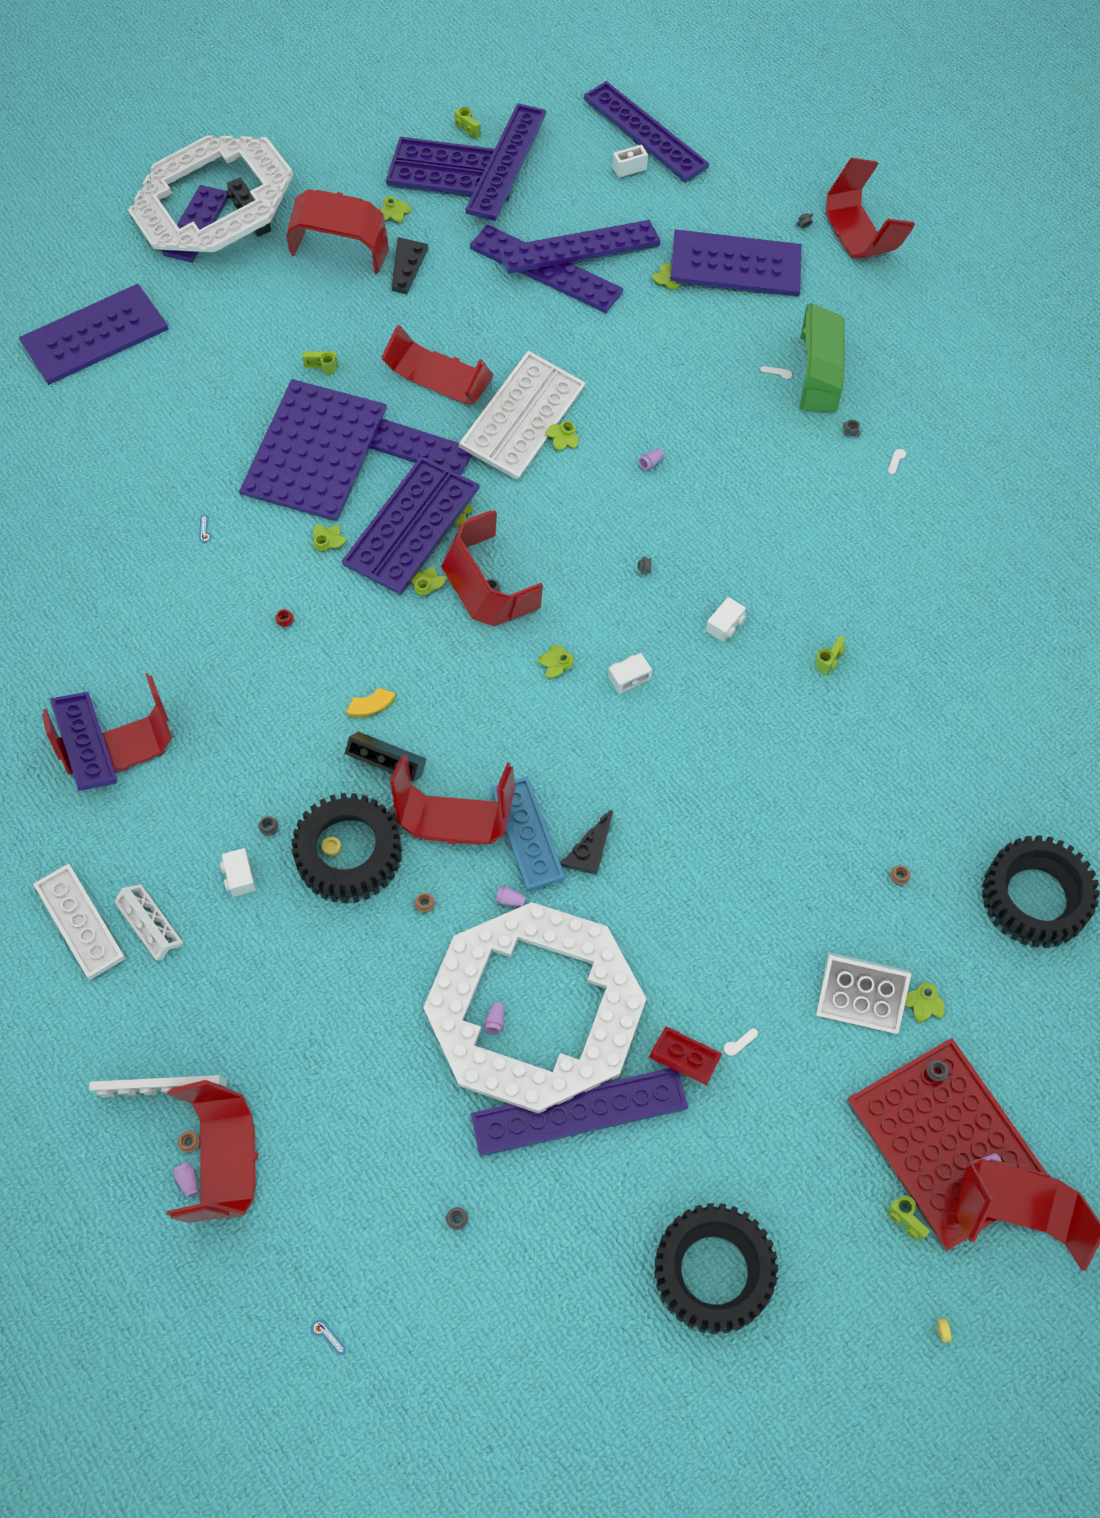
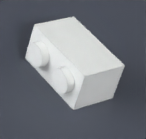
(630, 161)
(726, 619)
(629, 673)
(238, 872)

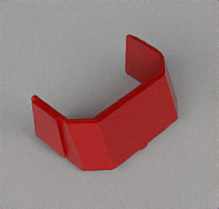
(341, 217)
(851, 219)
(435, 370)
(470, 584)
(128, 743)
(451, 818)
(225, 1152)
(1030, 1201)

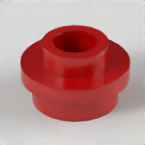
(281, 614)

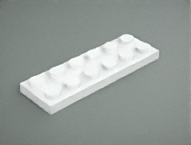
(79, 921)
(147, 1086)

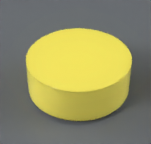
(331, 847)
(944, 1330)

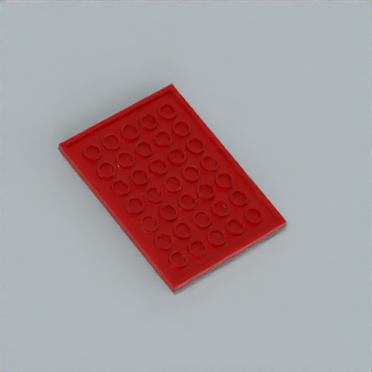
(937, 1130)

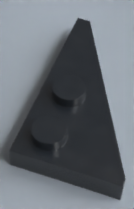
(588, 853)

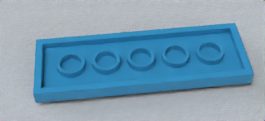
(531, 839)

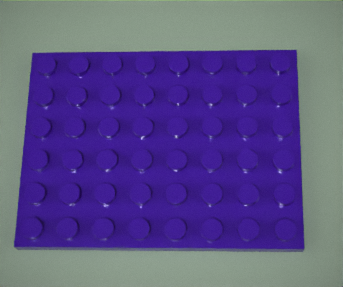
(313, 449)

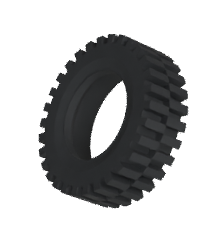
(1059, 863)
(354, 881)
(746, 1237)

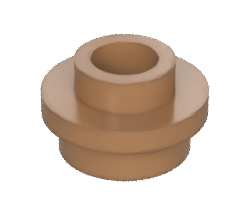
(900, 870)
(424, 897)
(183, 1139)

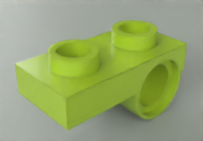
(464, 120)
(321, 359)
(830, 655)
(914, 1227)

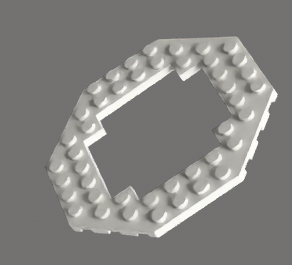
(259, 156)
(510, 1078)

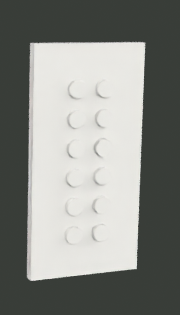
(518, 415)

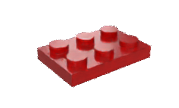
(685, 1055)

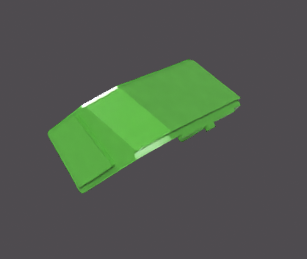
(825, 359)

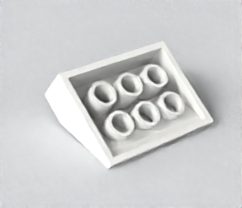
(863, 993)

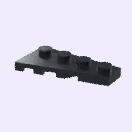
(407, 263)

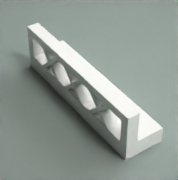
(144, 923)

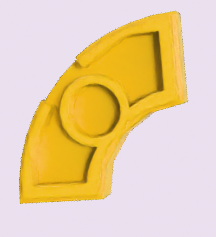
(370, 705)

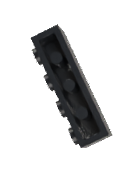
(241, 196)
(382, 754)

